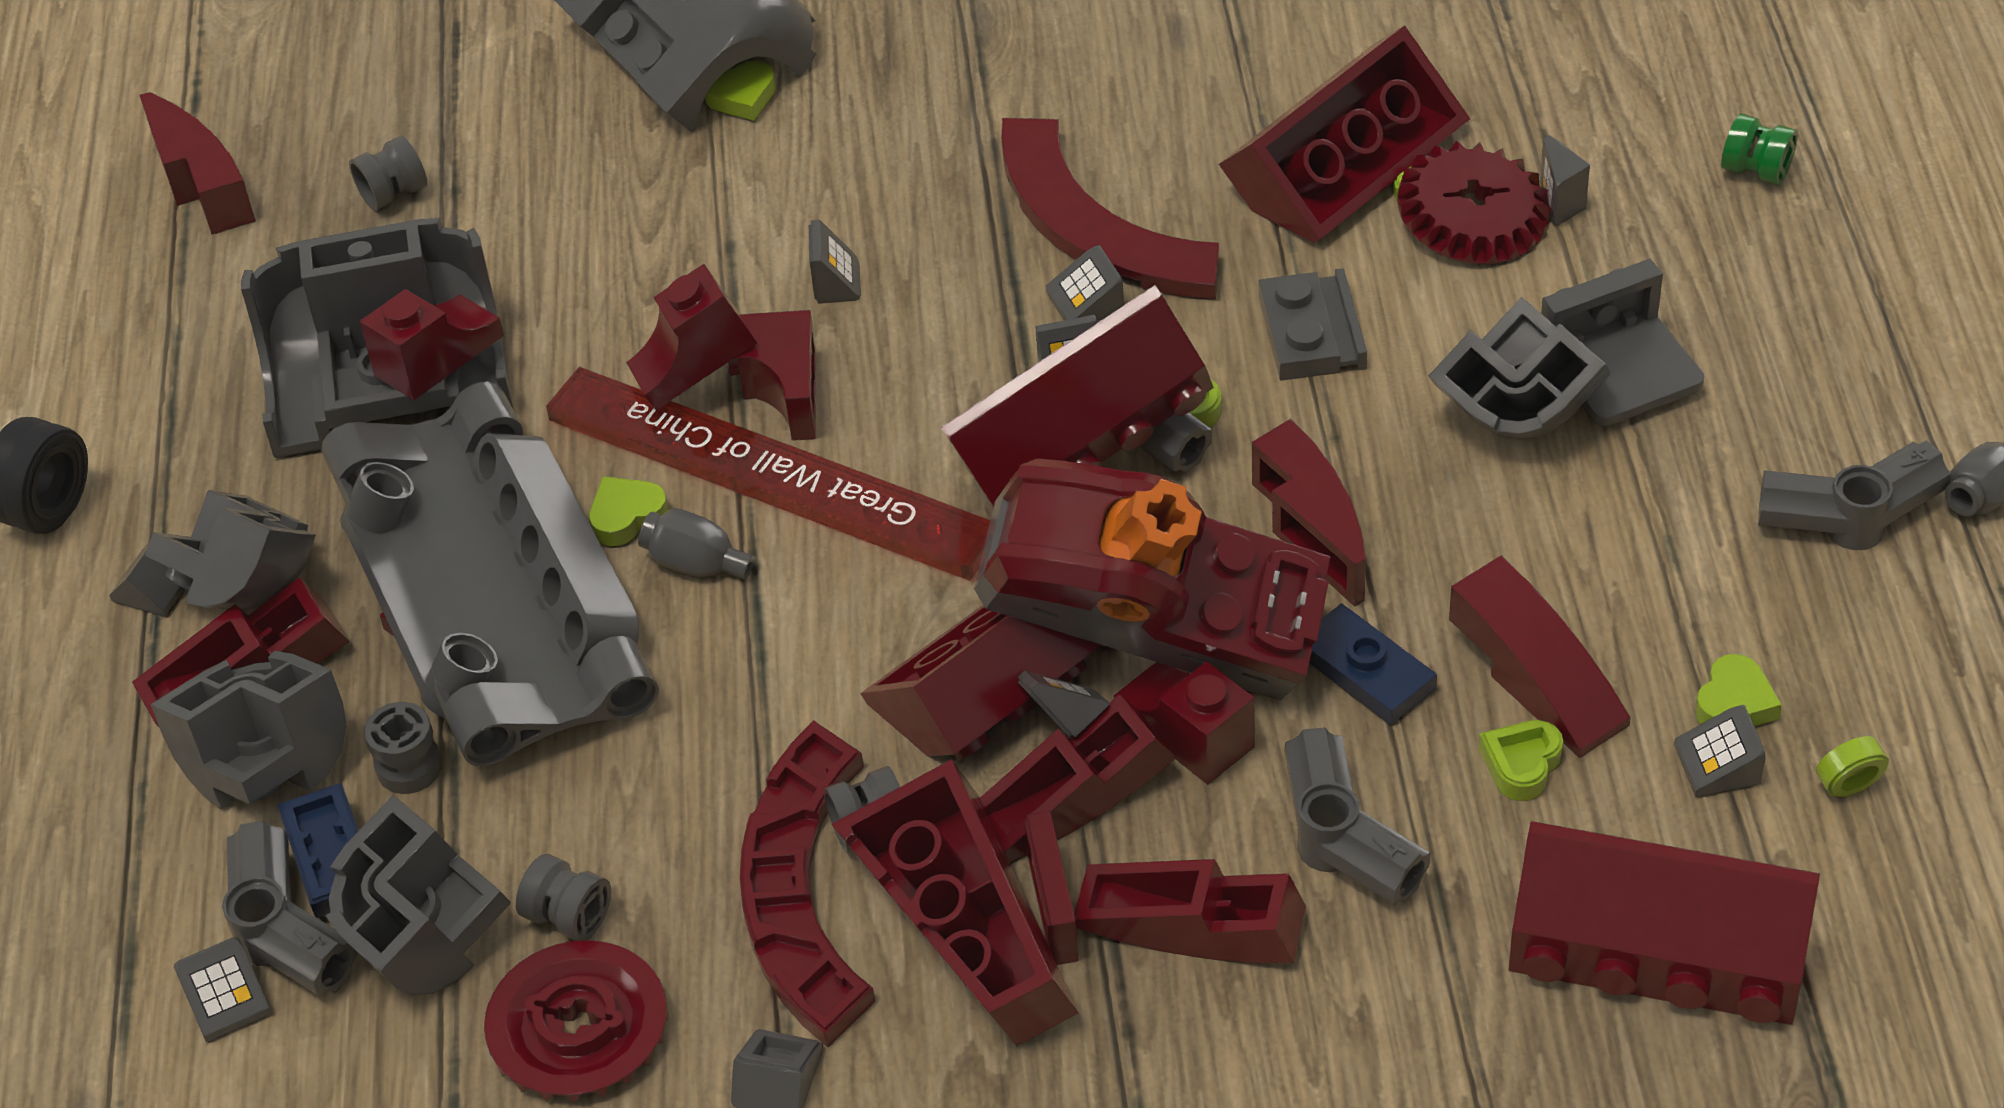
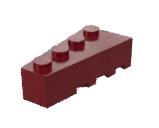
(954, 882)

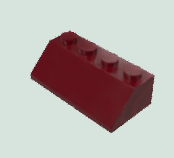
(1346, 139)
(1085, 397)
(970, 680)
(1663, 923)

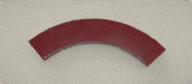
(1078, 223)
(777, 893)

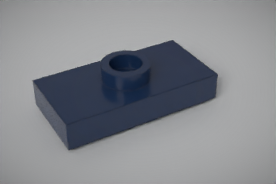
(1370, 665)
(317, 832)

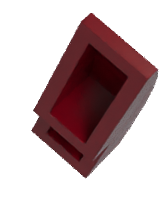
(197, 165)
(1310, 504)
(289, 622)
(1537, 655)
(1077, 775)
(1193, 910)

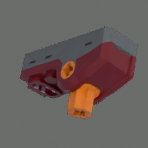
(1151, 575)

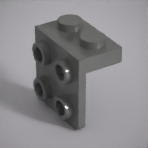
(1622, 327)

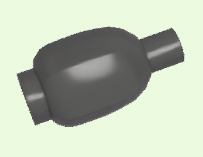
(1977, 481)
(692, 545)

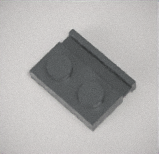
(1311, 324)

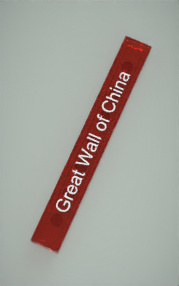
(773, 473)

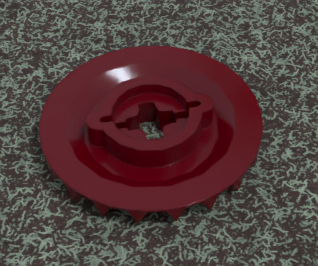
(1448, 223)
(554, 985)

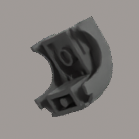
(687, 44)
(311, 336)

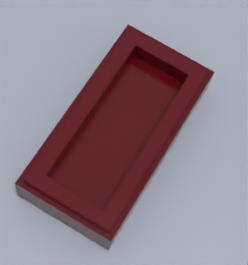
(1051, 887)

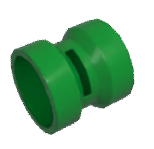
(1759, 149)

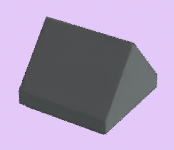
(146, 586)

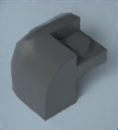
(1520, 375)
(235, 554)
(254, 727)
(410, 901)

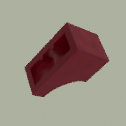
(692, 338)
(423, 343)
(781, 367)
(1197, 714)

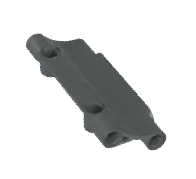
(489, 575)

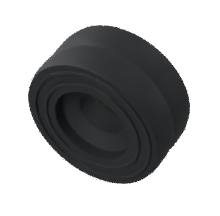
(40, 474)

